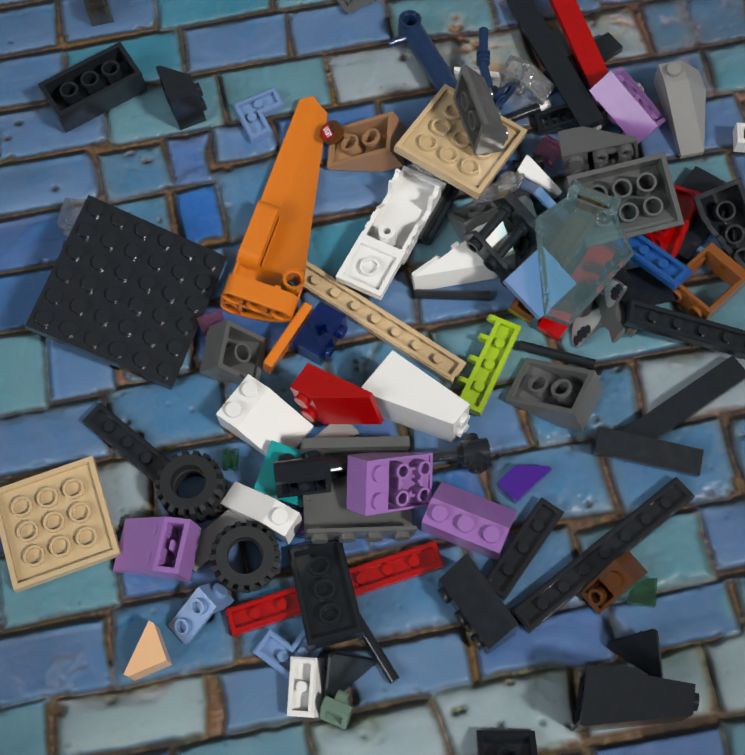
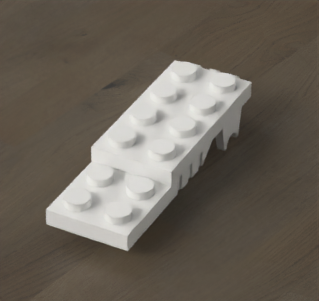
(391, 231)

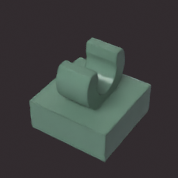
(336, 710)

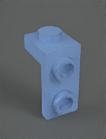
(198, 609)

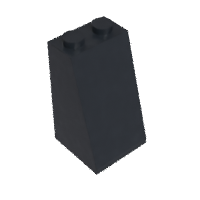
(629, 699)

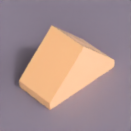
(149, 654)

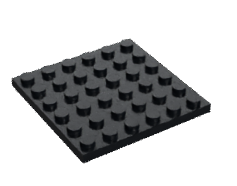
(127, 292)

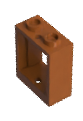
(722, 266)

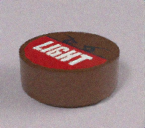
(331, 132)

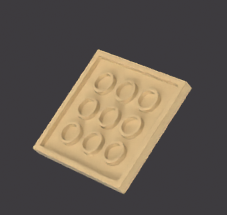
(442, 146)
(56, 524)

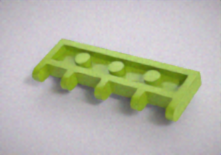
(489, 363)

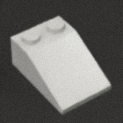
(261, 416)

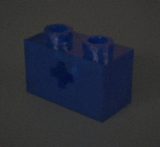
(321, 321)

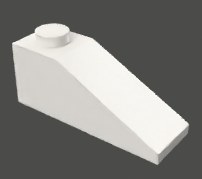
(264, 510)

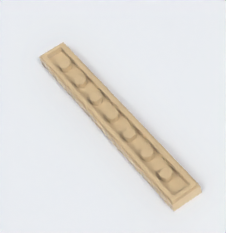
(383, 324)

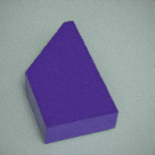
(521, 480)

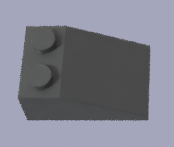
(556, 392)

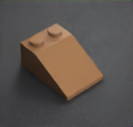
(368, 145)

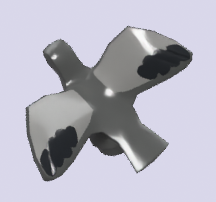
(608, 314)

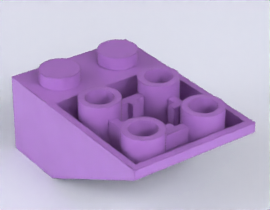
(388, 481)
(158, 547)

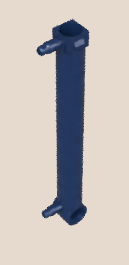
(432, 63)

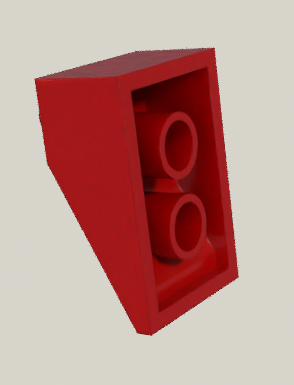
(333, 399)

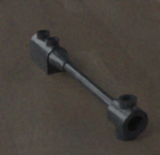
(315, 472)

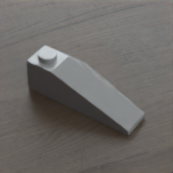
(684, 105)

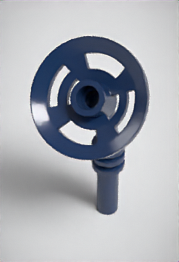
(483, 62)

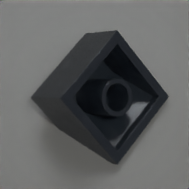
(182, 96)

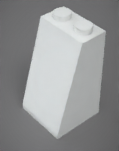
(417, 400)

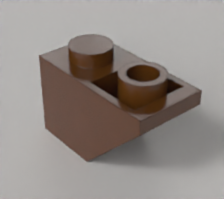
(613, 582)

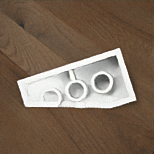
(460, 264)

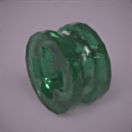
(230, 459)

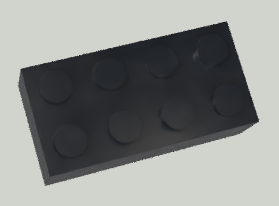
(93, 86)

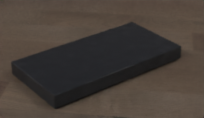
(699, 181)
(325, 594)

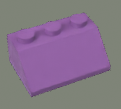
(627, 104)
(468, 521)

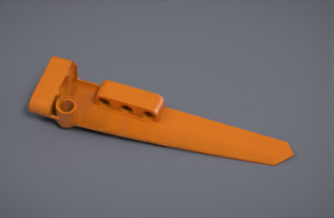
(280, 226)

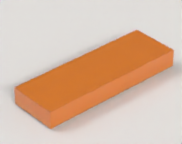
(287, 338)

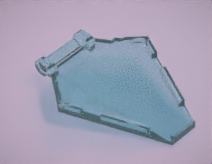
(578, 251)

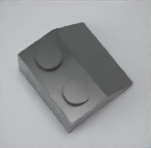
(232, 353)

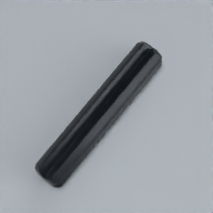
(438, 215)

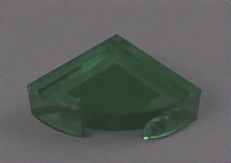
(643, 593)

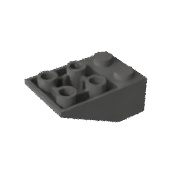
(592, 149)

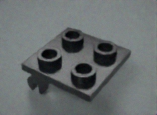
(643, 287)

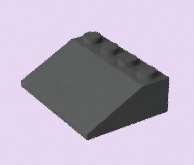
(645, 193)

